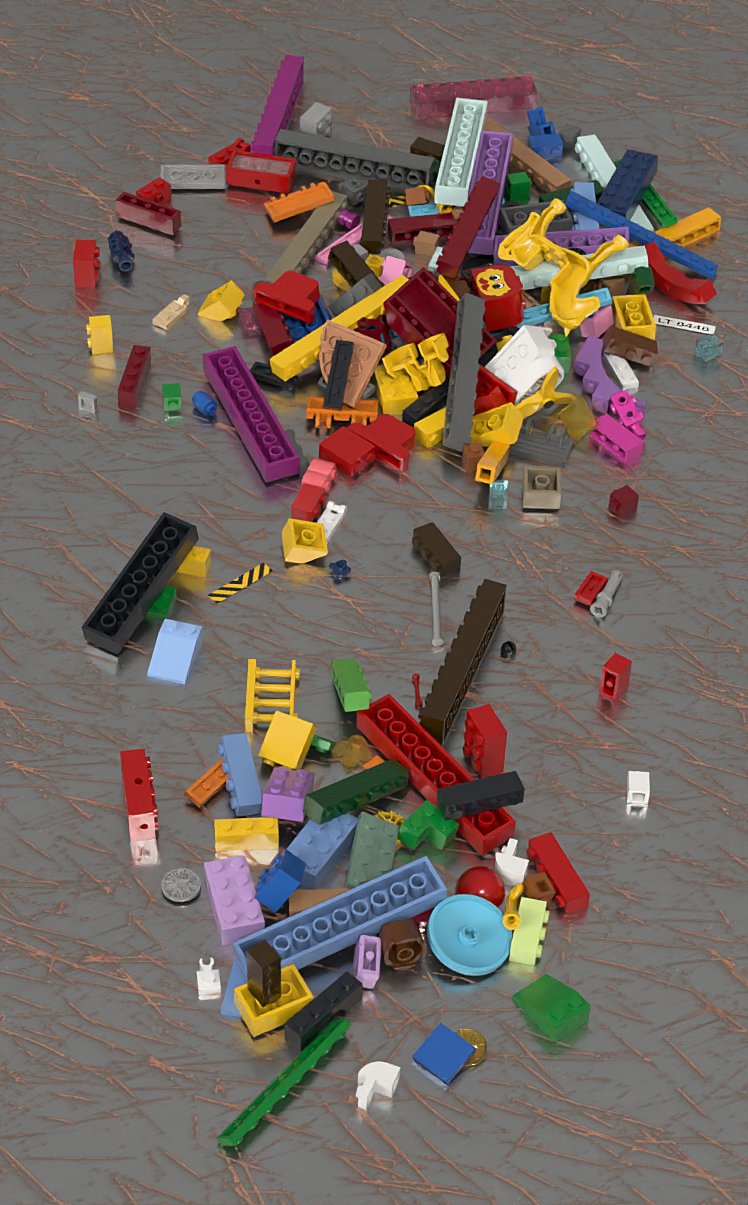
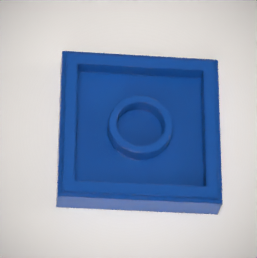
(444, 1053)

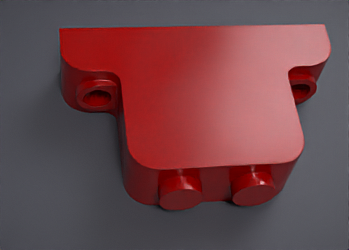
(291, 295)
(391, 439)

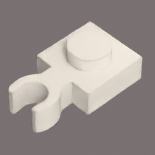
(208, 979)

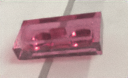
(249, 321)

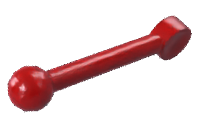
(418, 703)

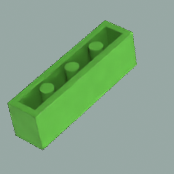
(351, 685)

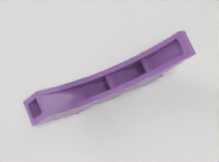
(595, 379)

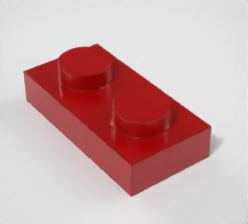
(590, 588)

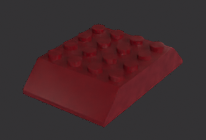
(425, 310)

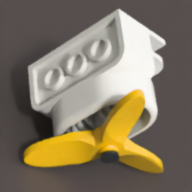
(531, 369)

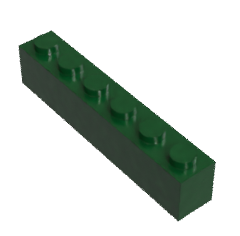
(355, 791)

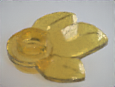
(352, 751)

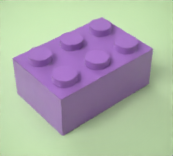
(287, 793)

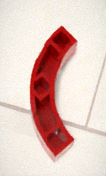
(676, 283)

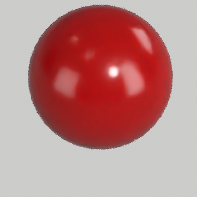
(482, 883)

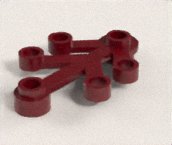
(381, 327)

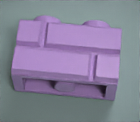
(367, 960)

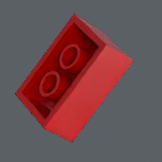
(485, 741)

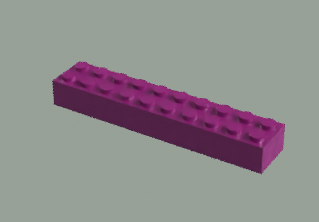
(279, 104)
(251, 414)

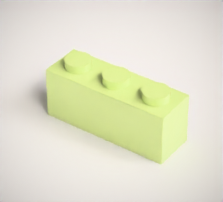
(527, 936)

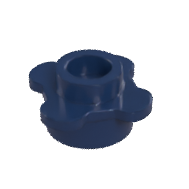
(340, 568)

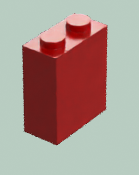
(347, 451)

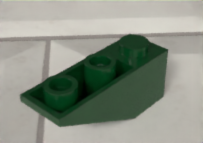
(641, 281)

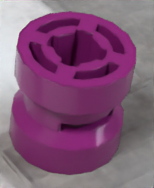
(348, 219)

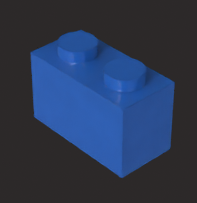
(546, 146)

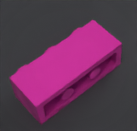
(617, 439)

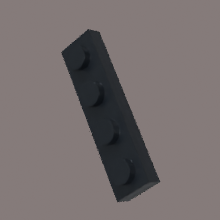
(338, 375)

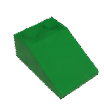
(553, 1006)

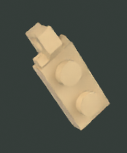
(172, 312)

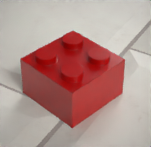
(86, 263)

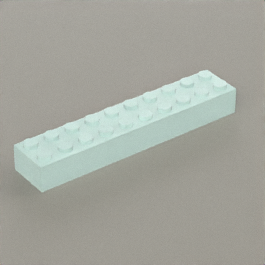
(460, 152)

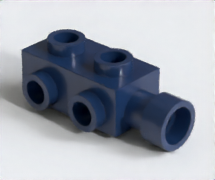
(121, 250)

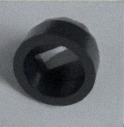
(506, 651)

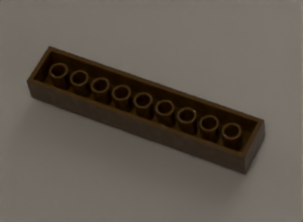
(463, 660)

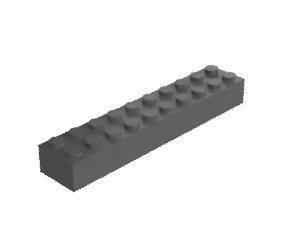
(355, 160)

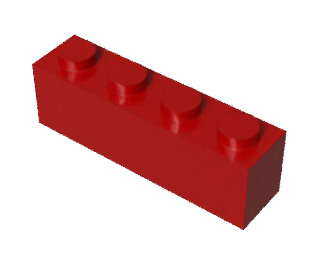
(550, 858)

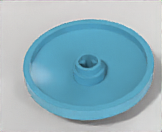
(469, 935)

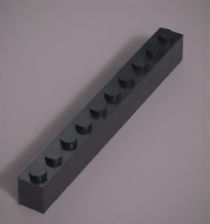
(436, 397)

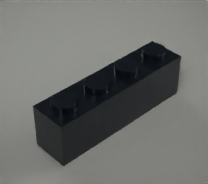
(480, 795)

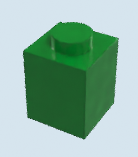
(172, 397)

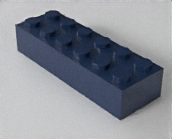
(629, 183)

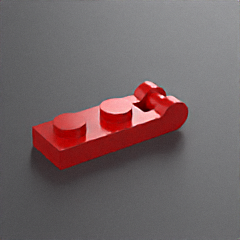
(223, 156)

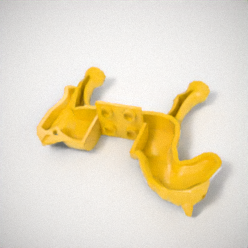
(530, 247)

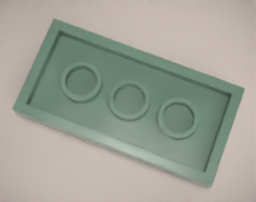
(371, 850)

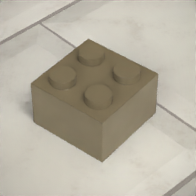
(541, 487)

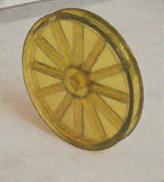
(476, 1040)

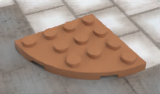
(364, 359)

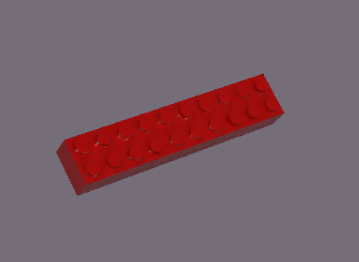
(430, 768)

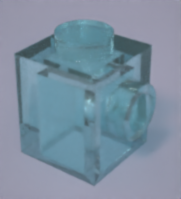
(708, 348)

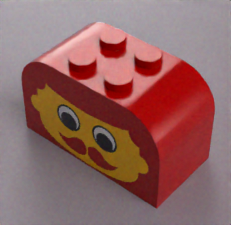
(502, 296)

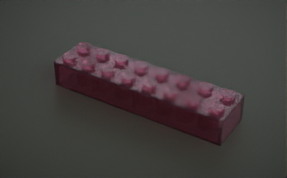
(501, 93)

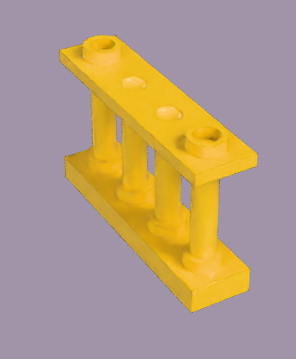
(254, 688)

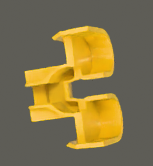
(425, 375)

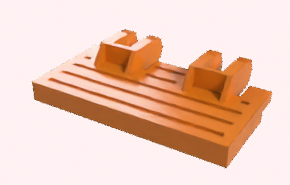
(299, 201)
(363, 410)

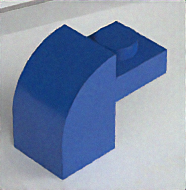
(538, 123)

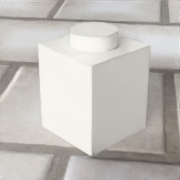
(638, 787)

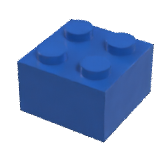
(279, 880)

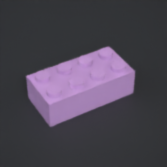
(233, 898)

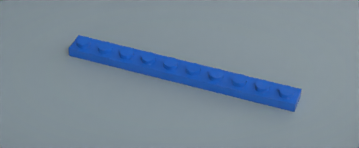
(641, 234)

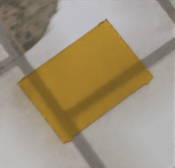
(578, 419)

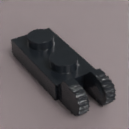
(264, 373)

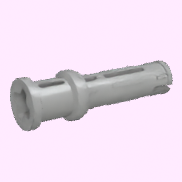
(604, 598)

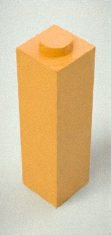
(492, 462)

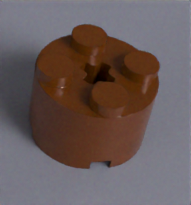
(401, 944)

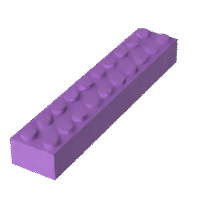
(491, 162)

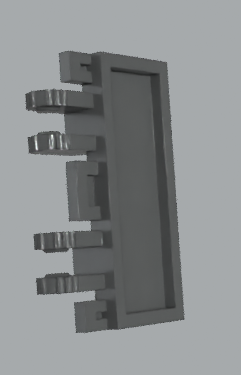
(542, 449)

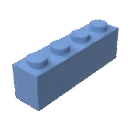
(241, 774)

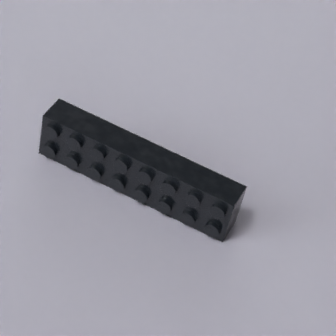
(140, 583)

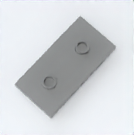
(194, 176)

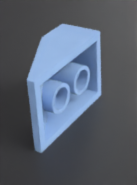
(175, 651)

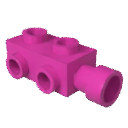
(625, 409)

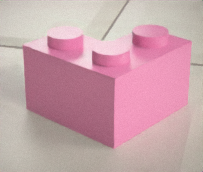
(394, 268)

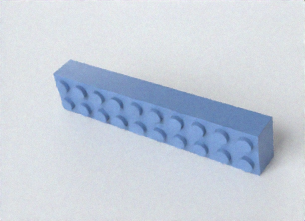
(344, 918)

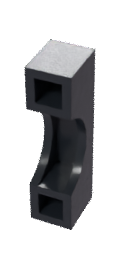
(306, 1024)

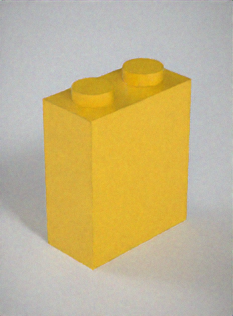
(287, 741)

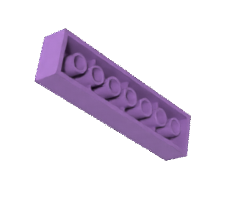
(587, 240)

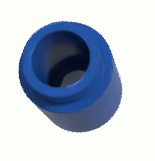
(204, 403)

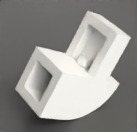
(511, 868)
(377, 1078)

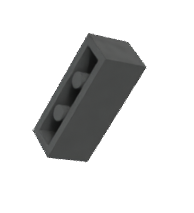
(358, 292)

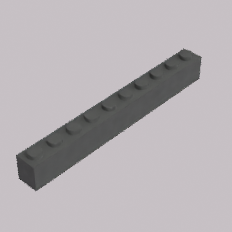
(464, 372)

